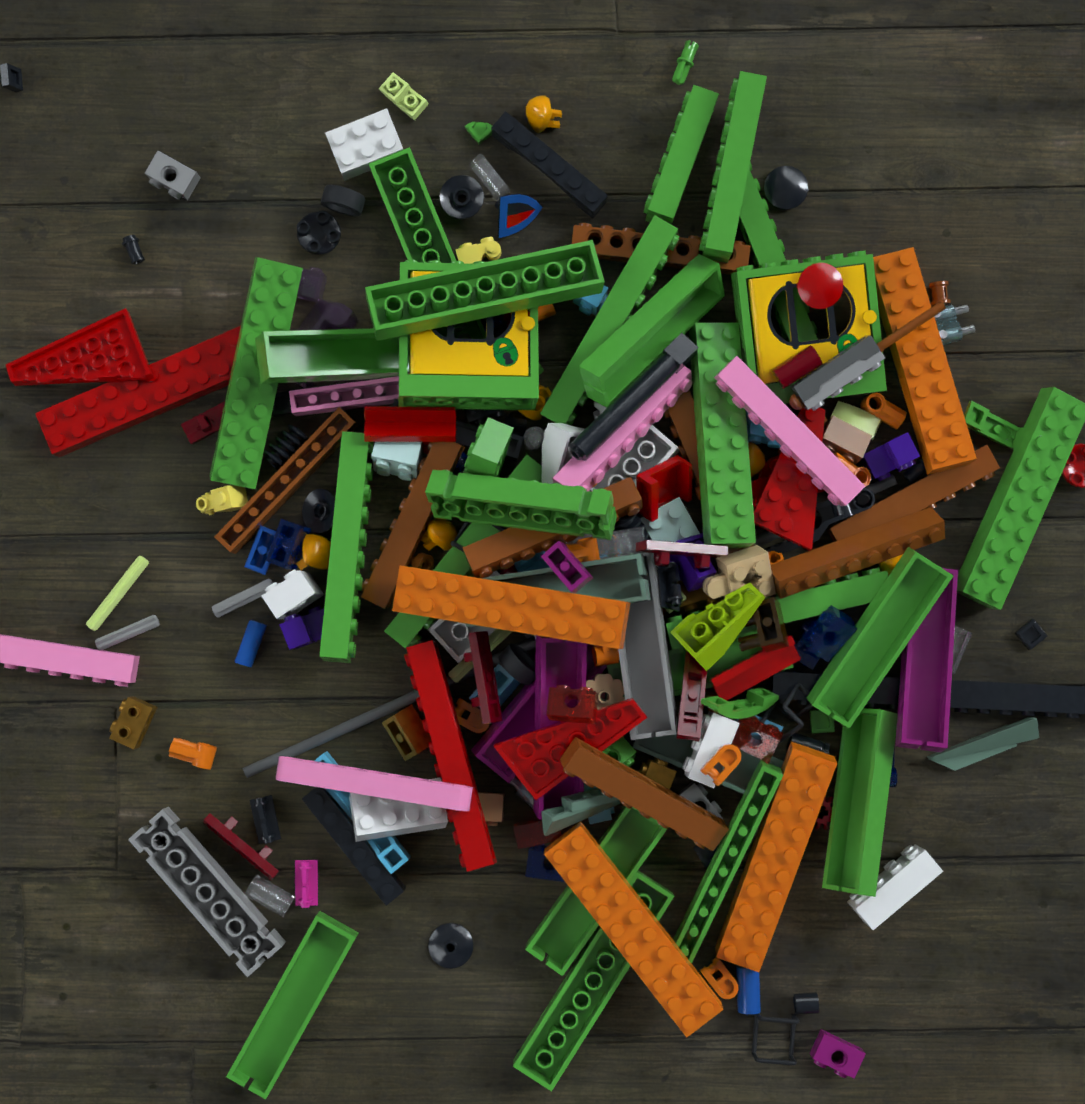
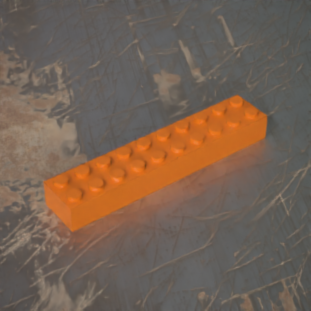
(922, 364)
(511, 607)
(775, 857)
(633, 929)

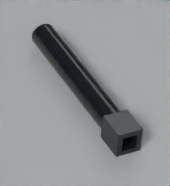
(671, 361)

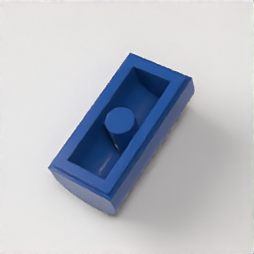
(258, 554)
(250, 643)
(749, 991)

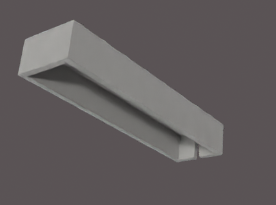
(647, 663)

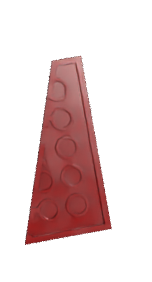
(789, 495)
(537, 754)

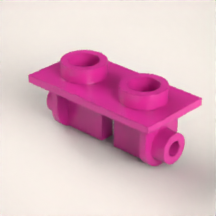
(306, 883)

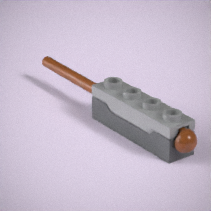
(849, 365)

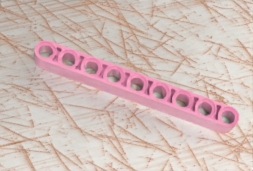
(374, 783)

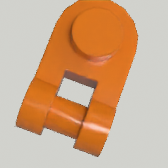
(474, 720)
(728, 756)
(726, 984)

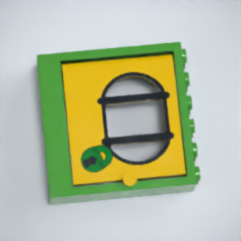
(772, 350)
(469, 371)

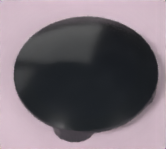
(786, 187)
(318, 232)

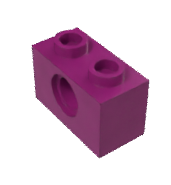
(567, 567)
(827, 1044)

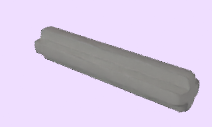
(241, 598)
(127, 632)

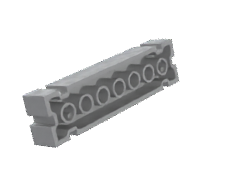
(207, 891)

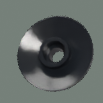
(461, 186)
(319, 510)
(453, 934)

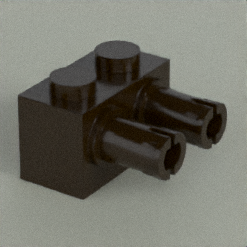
(770, 628)

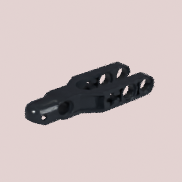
(829, 514)

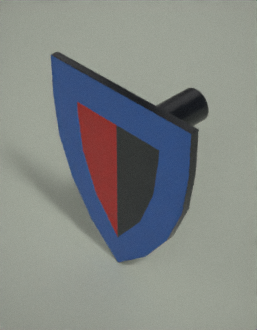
(515, 213)

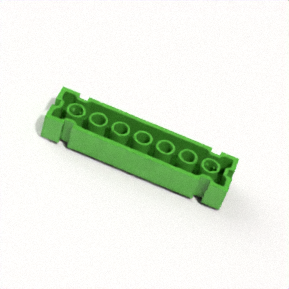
(522, 504)

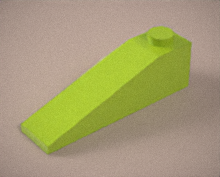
(716, 628)

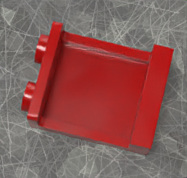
(663, 484)

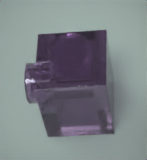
(312, 284)

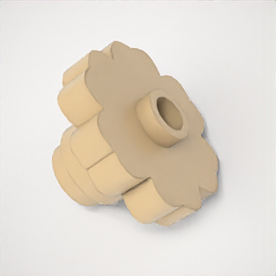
(605, 683)

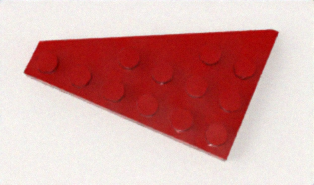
(93, 354)

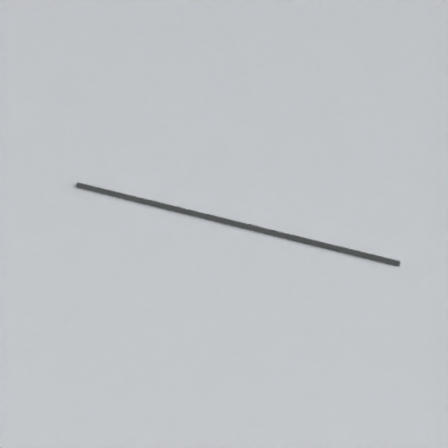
(410, 698)

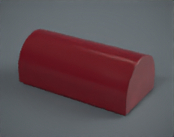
(797, 366)

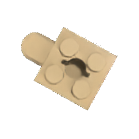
(737, 569)

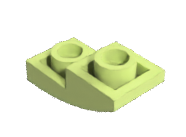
(403, 96)
(857, 418)

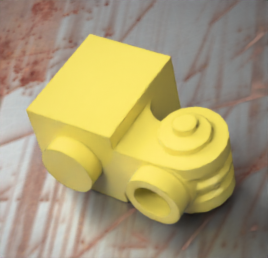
(477, 252)
(222, 500)

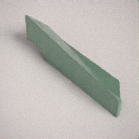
(987, 744)
(575, 809)

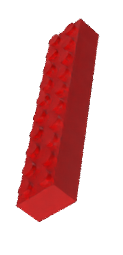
(128, 403)
(450, 752)

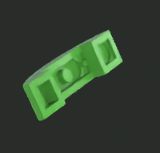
(991, 426)
(756, 702)

